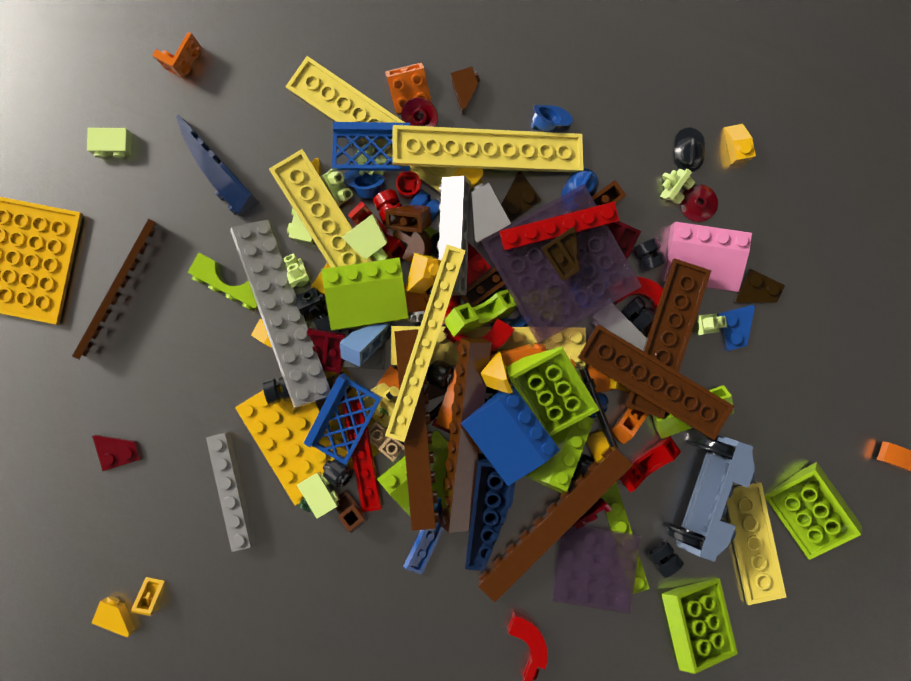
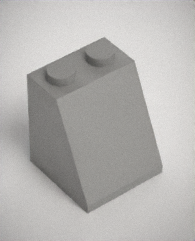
(486, 213)

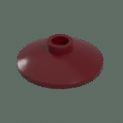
(413, 107)
(691, 208)

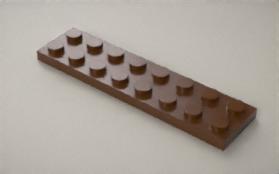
(112, 295)
(673, 323)
(655, 382)

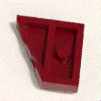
(625, 236)
(327, 348)
(115, 451)
(591, 515)

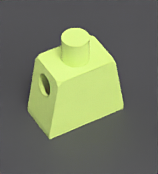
(367, 239)

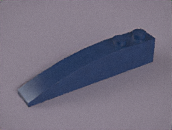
(219, 175)
(489, 512)

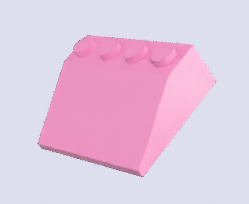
(711, 248)

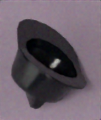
(689, 149)

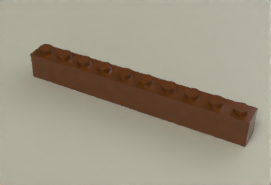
(492, 282)
(417, 445)
(462, 450)
(554, 523)

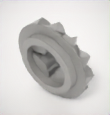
(416, 317)

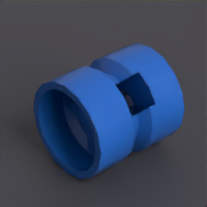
(424, 199)

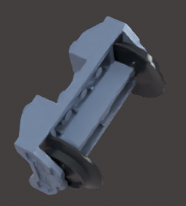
(703, 528)

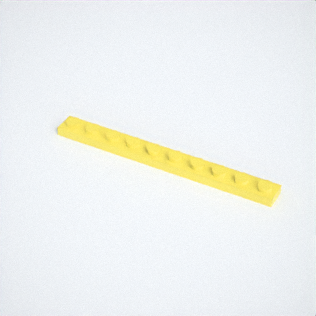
(425, 343)

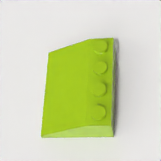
(365, 294)
(552, 389)
(560, 468)
(395, 478)
(814, 511)
(699, 625)

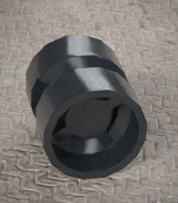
(650, 247)
(645, 314)
(272, 391)
(667, 561)

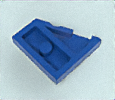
(738, 327)

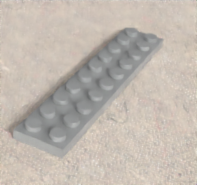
(280, 313)

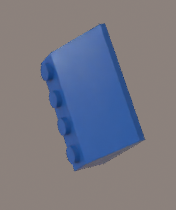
(510, 436)

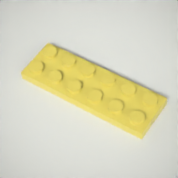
(755, 545)

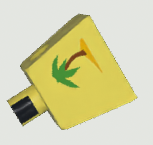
(386, 406)

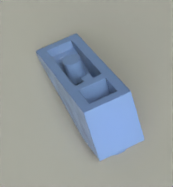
(364, 342)

